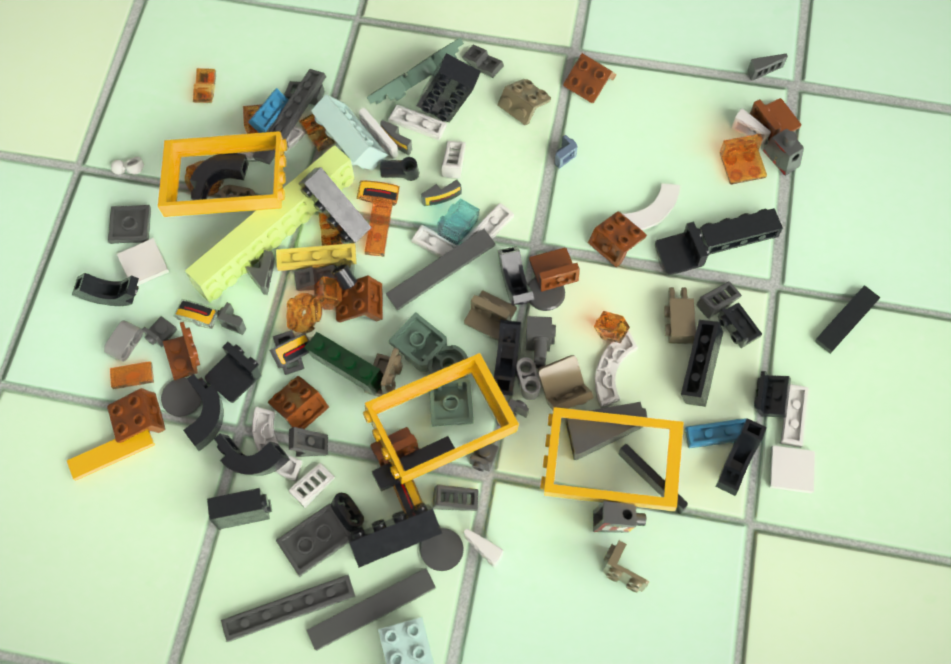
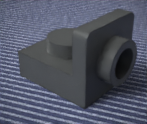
(231, 321)
(159, 331)
(518, 407)
(484, 457)

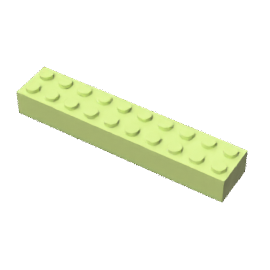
(263, 230)

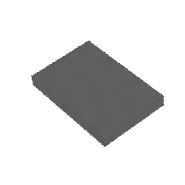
(314, 540)

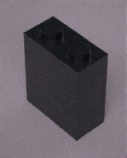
(239, 508)

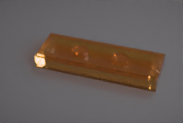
(380, 224)

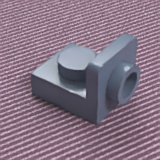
(566, 152)

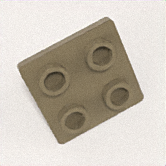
(487, 313)

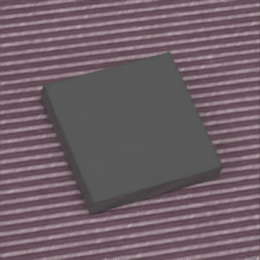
(129, 224)

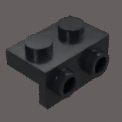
(739, 325)
(772, 395)

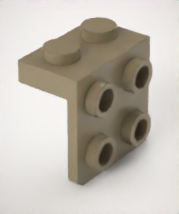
(522, 99)
(390, 368)
(564, 383)
(616, 572)

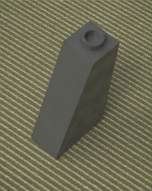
(591, 436)

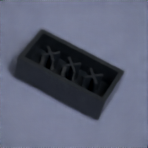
(448, 88)
(394, 534)

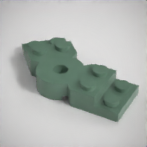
(426, 68)
(428, 351)

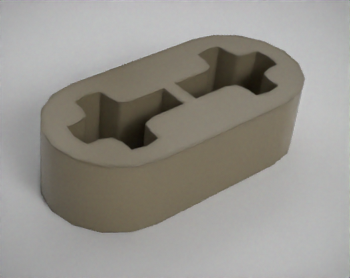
(237, 191)

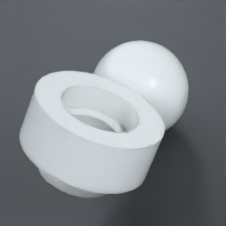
(132, 166)

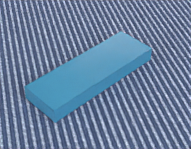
(268, 111)
(713, 433)

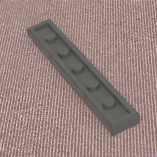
(293, 110)
(440, 269)
(287, 608)
(371, 609)

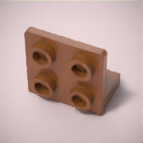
(588, 78)
(775, 116)
(616, 237)
(554, 269)
(361, 300)
(182, 354)
(298, 403)
(135, 414)

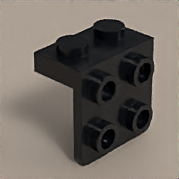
(682, 251)
(233, 373)

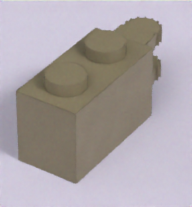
(680, 318)

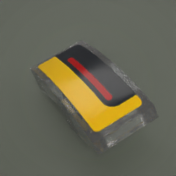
(198, 313)

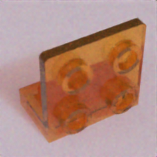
(743, 159)

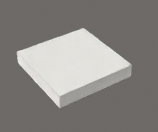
(143, 261)
(792, 469)

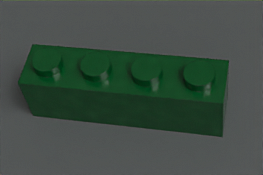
(345, 363)

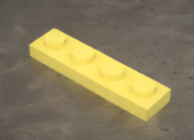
(314, 256)

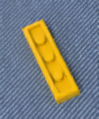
(108, 454)

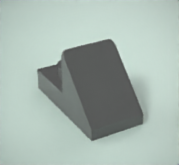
(263, 274)
(308, 442)

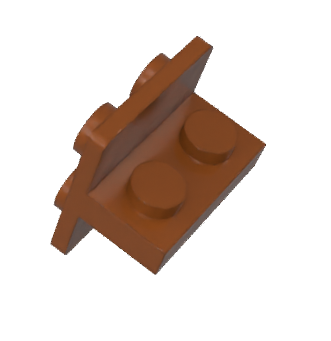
(402, 442)

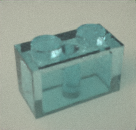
(458, 221)

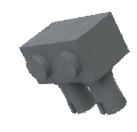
(539, 338)

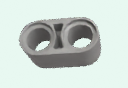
(123, 340)
(528, 378)

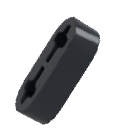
(347, 512)

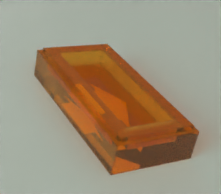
(131, 375)

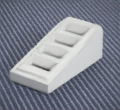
(749, 125)
(452, 169)
(305, 501)
(486, 549)

